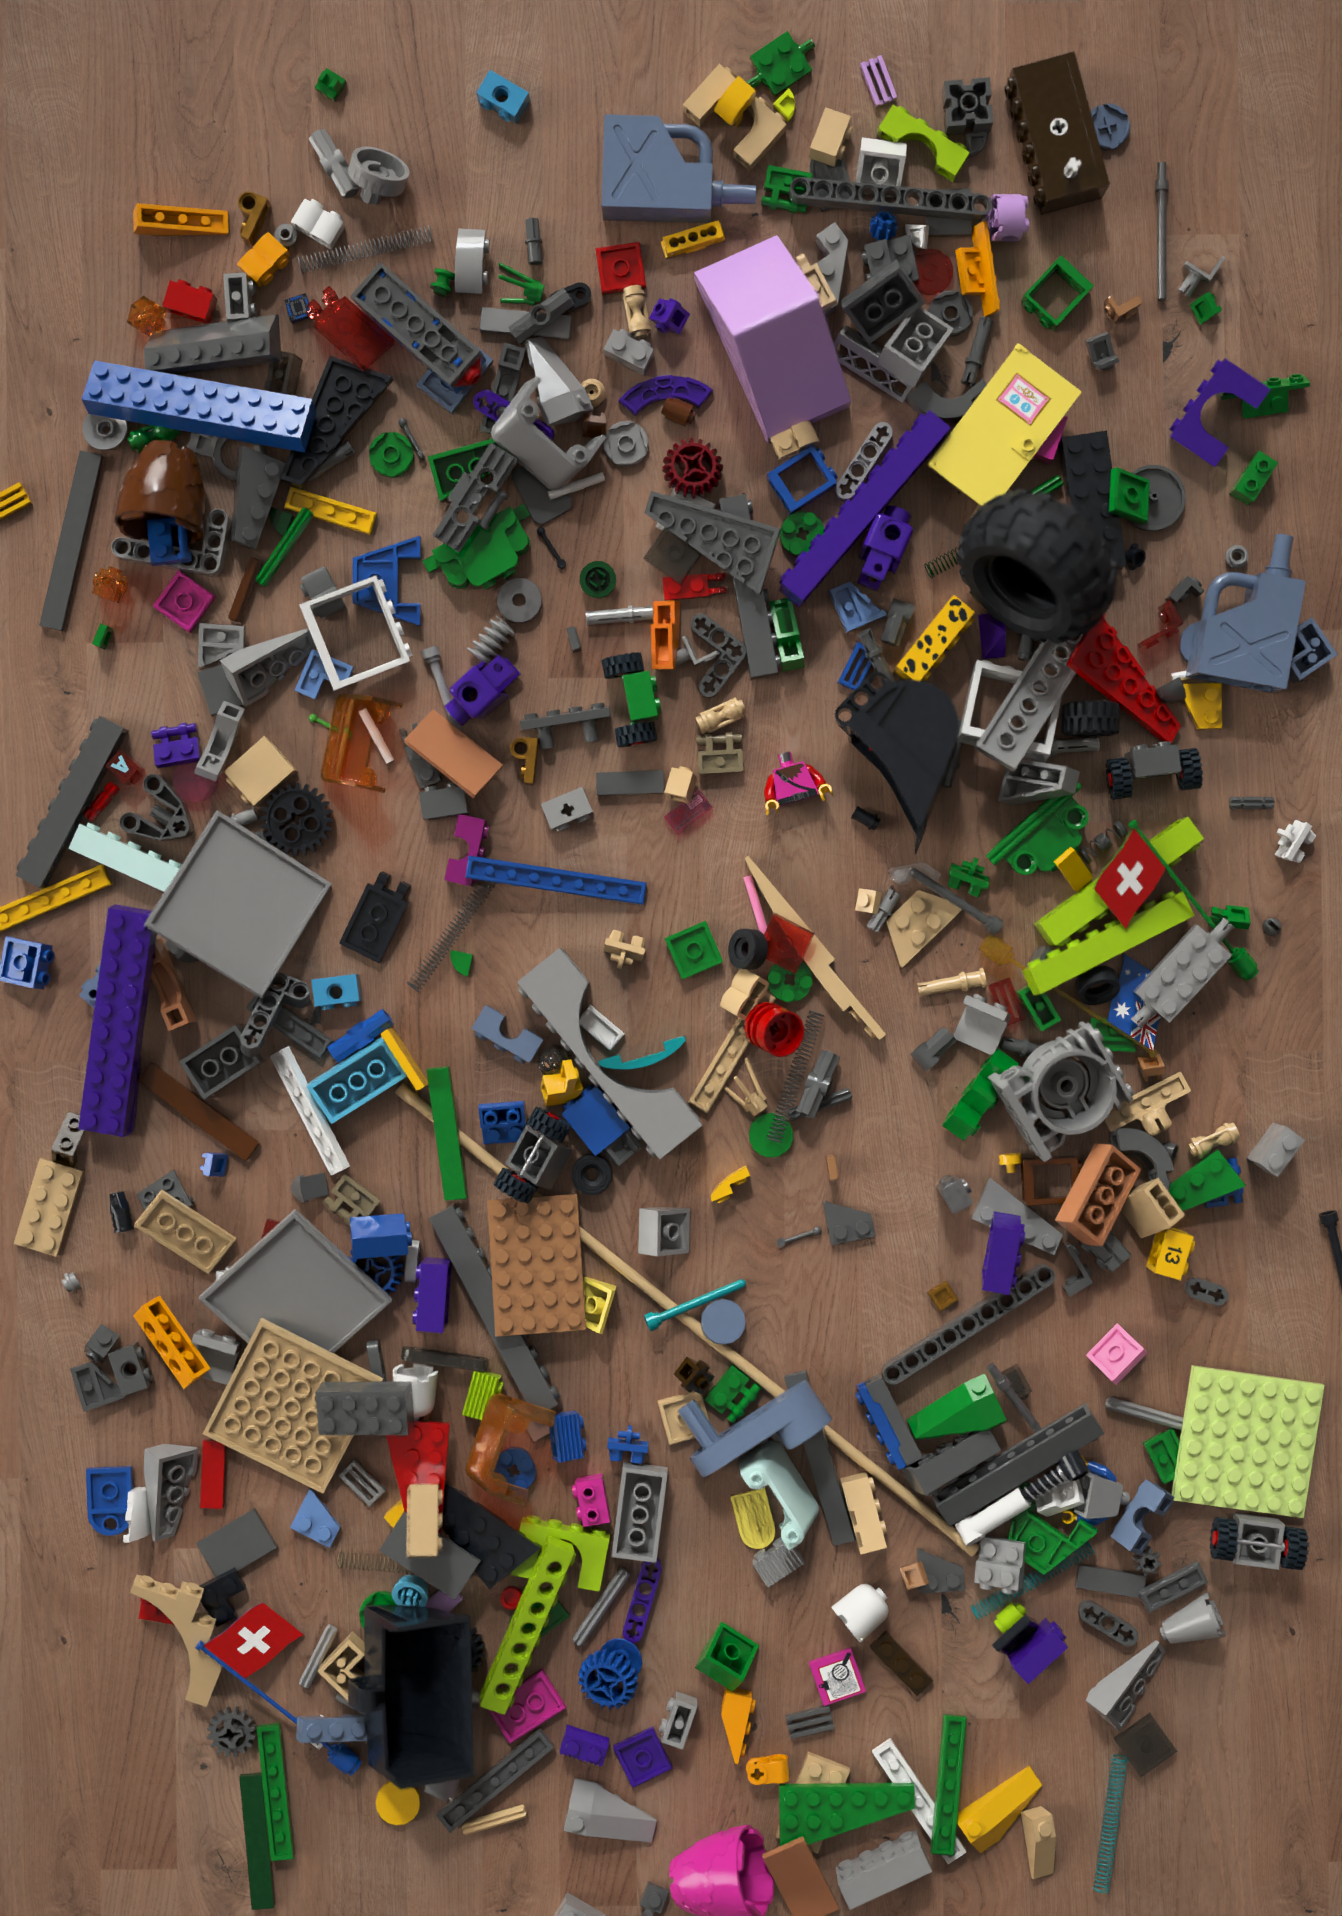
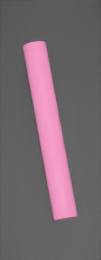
(755, 902)

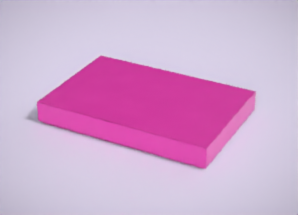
(533, 1705)

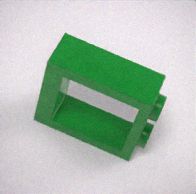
(1072, 277)

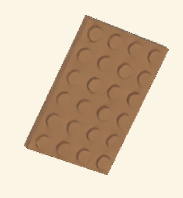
(536, 1265)

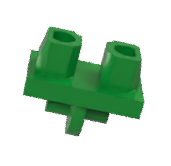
(971, 873)

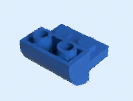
(502, 1121)

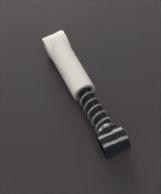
(976, 1526)

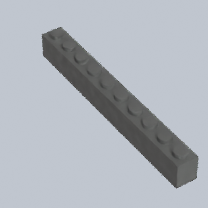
(477, 1279)

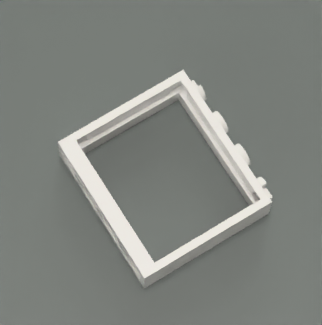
(388, 610)
(971, 735)

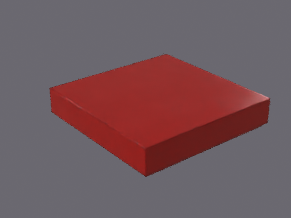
(620, 267)

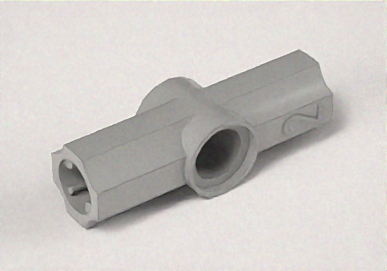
(333, 163)

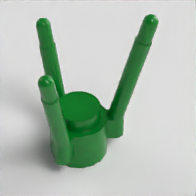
(532, 290)

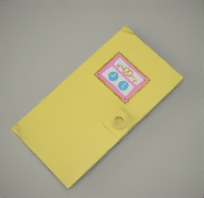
(1004, 427)

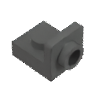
(1180, 592)

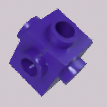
(669, 316)

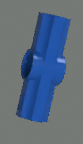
(360, 1035)

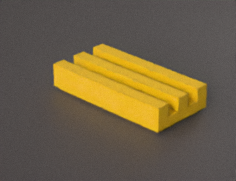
(5, 493)

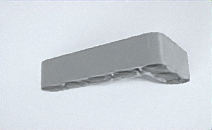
(202, 557)

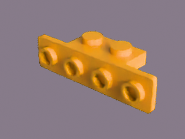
(977, 270)

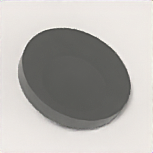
(1165, 497)

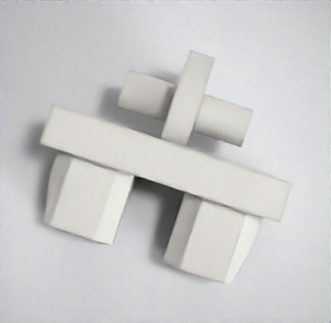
(1292, 839)

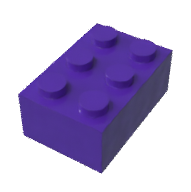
(1002, 1253)
(432, 1294)

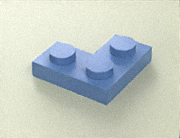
(315, 675)

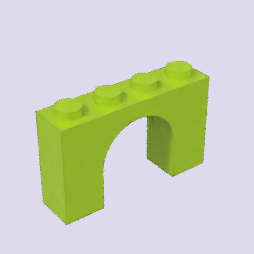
(590, 1543)

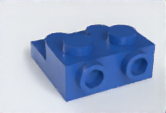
(26, 962)

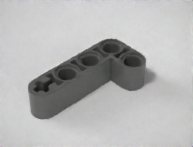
(269, 1015)

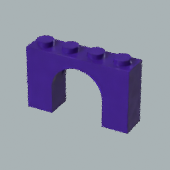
(1225, 378)

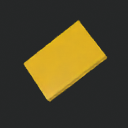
(404, 1058)

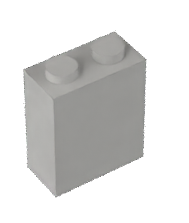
(1275, 1149)

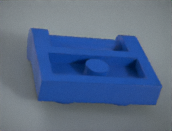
(161, 542)

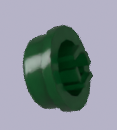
(597, 579)

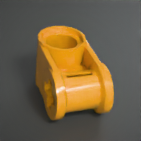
(771, 1769)

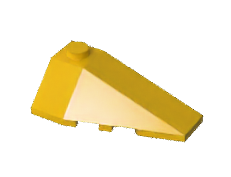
(993, 1814)

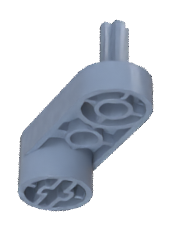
(792, 1415)

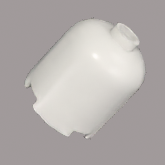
(423, 1386)
(862, 1610)

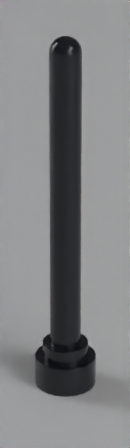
(1329, 1220)

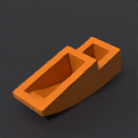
(665, 634)

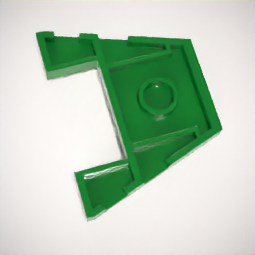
(1044, 1543)

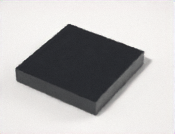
(1015, 1635)

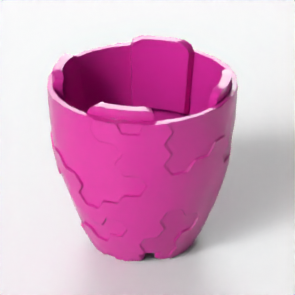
(723, 1875)

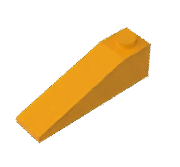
(172, 220)

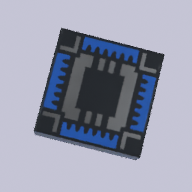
(297, 307)

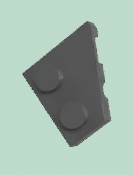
(847, 1223)
(94, 1386)
(941, 1574)

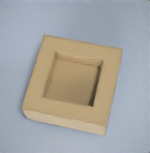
(868, 901)

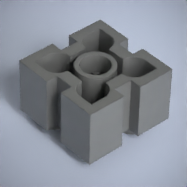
(976, 96)

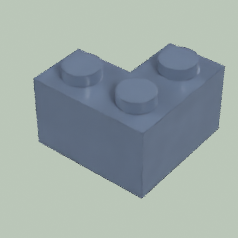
(1313, 650)

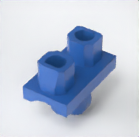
(617, 1446)

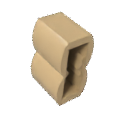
(744, 993)

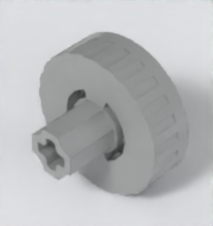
(377, 173)

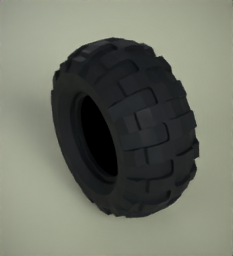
(1037, 566)

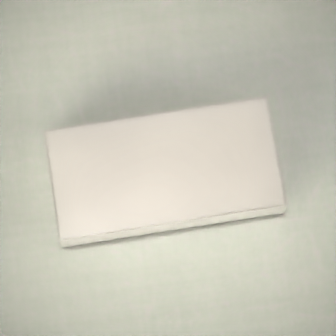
(600, 1027)

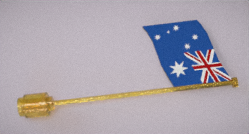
(1121, 1007)

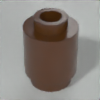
(678, 411)

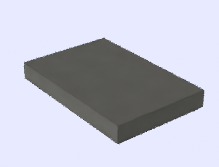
(237, 1543)

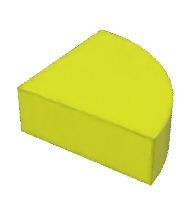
(785, 105)

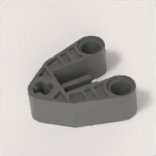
(167, 795)

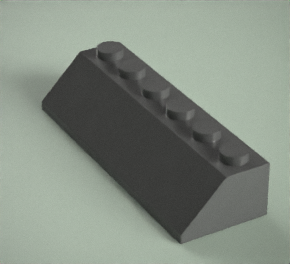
(214, 346)

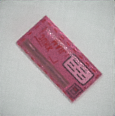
(686, 814)

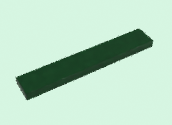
(257, 1842)

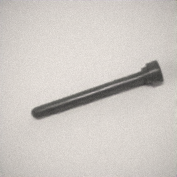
(991, 923)

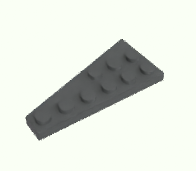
(728, 540)

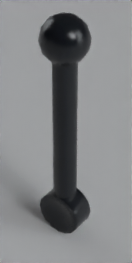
(560, 562)

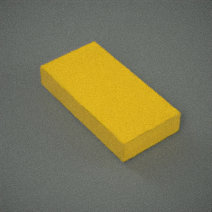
(1073, 869)

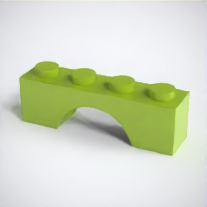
(902, 127)

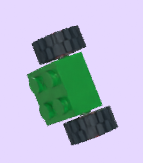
(640, 698)

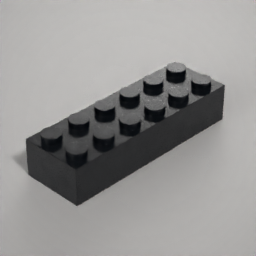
(1086, 481)

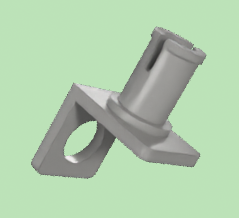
(1195, 276)
(689, 653)

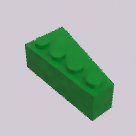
(451, 464)

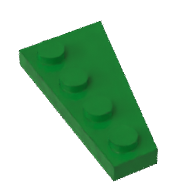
(1205, 1182)

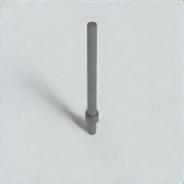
(1161, 188)
(1004, 1384)

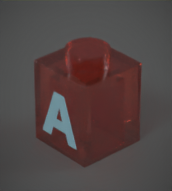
(125, 768)

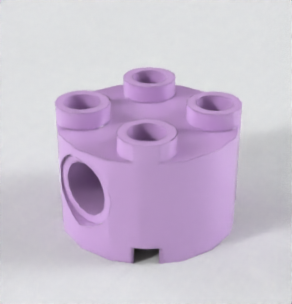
(1007, 217)

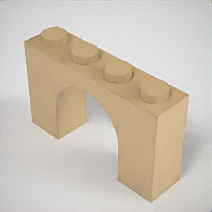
(767, 125)

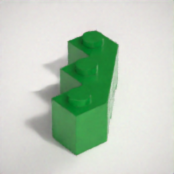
(977, 1097)

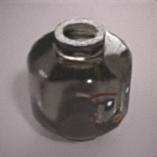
(551, 1059)

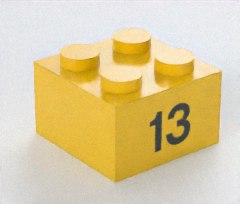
(1170, 1253)

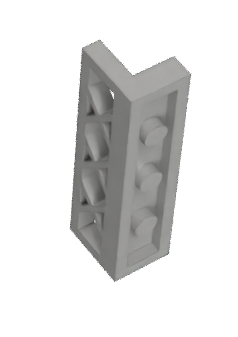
(870, 352)

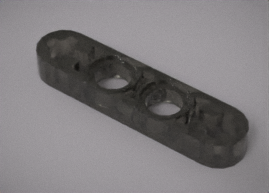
(444, 1358)

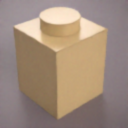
(680, 785)

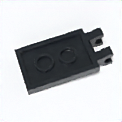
(375, 918)

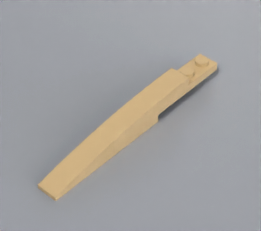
(817, 956)

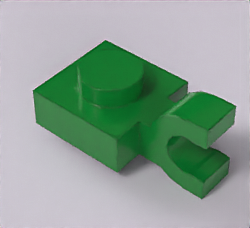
(1235, 915)

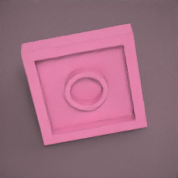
(1116, 1354)

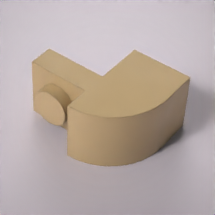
(794, 439)

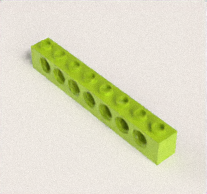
(500, 1699)

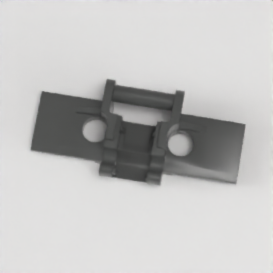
(470, 493)

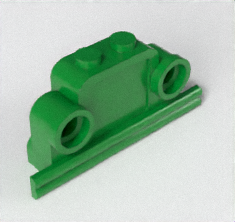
(486, 553)
(1042, 836)

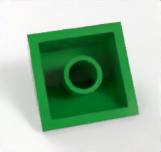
(727, 1656)

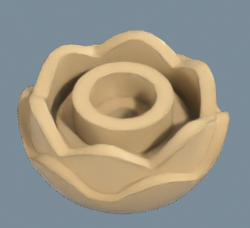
(599, 391)

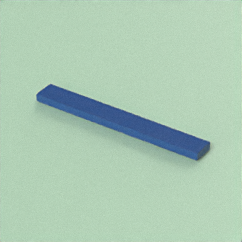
(555, 880)

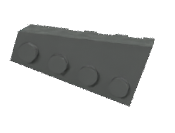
(254, 492)
(950, 1461)

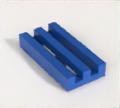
(849, 685)

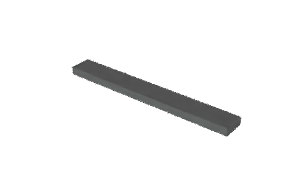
(71, 540)
(826, 1478)

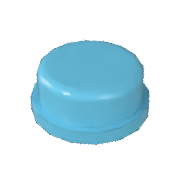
(410, 1591)

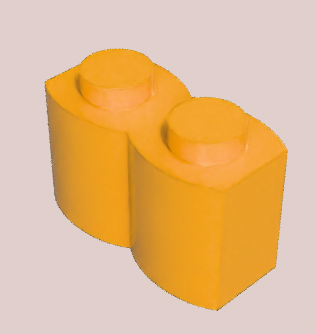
(264, 260)

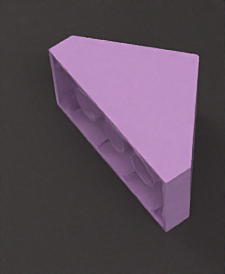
(774, 336)

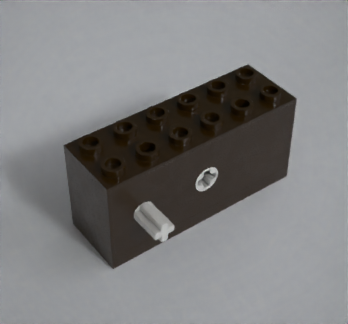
(1056, 133)

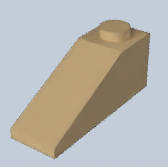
(1040, 1841)

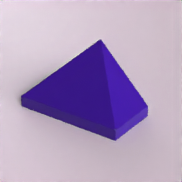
(991, 637)

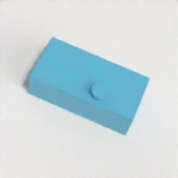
(356, 1080)

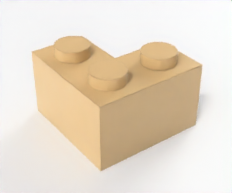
(341, 1663)

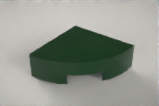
(280, 520)

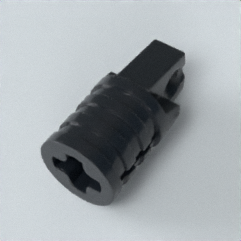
(120, 1212)

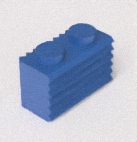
(566, 1437)

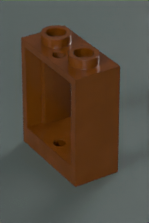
(1028, 1182)

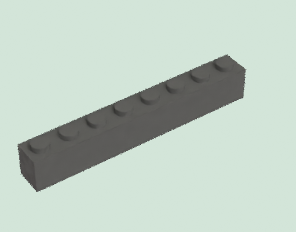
(752, 609)
(72, 801)
(1017, 1464)

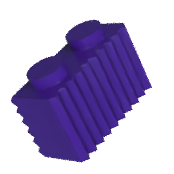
(584, 1745)

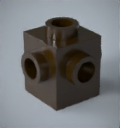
(694, 1375)

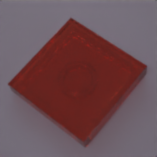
(787, 942)

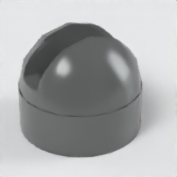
(1270, 930)
(1172, 1149)

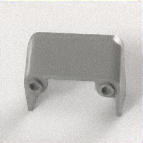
(532, 448)

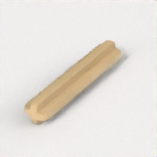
(494, 1819)

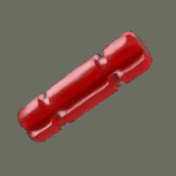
(101, 801)

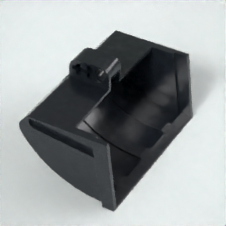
(416, 1694)

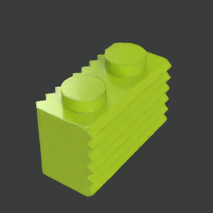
(481, 1389)

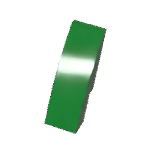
(787, 635)

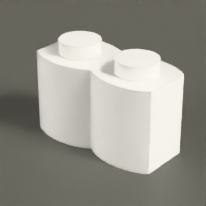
(318, 223)

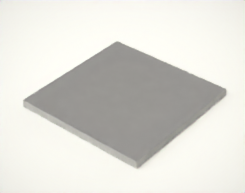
(238, 904)
(298, 1284)

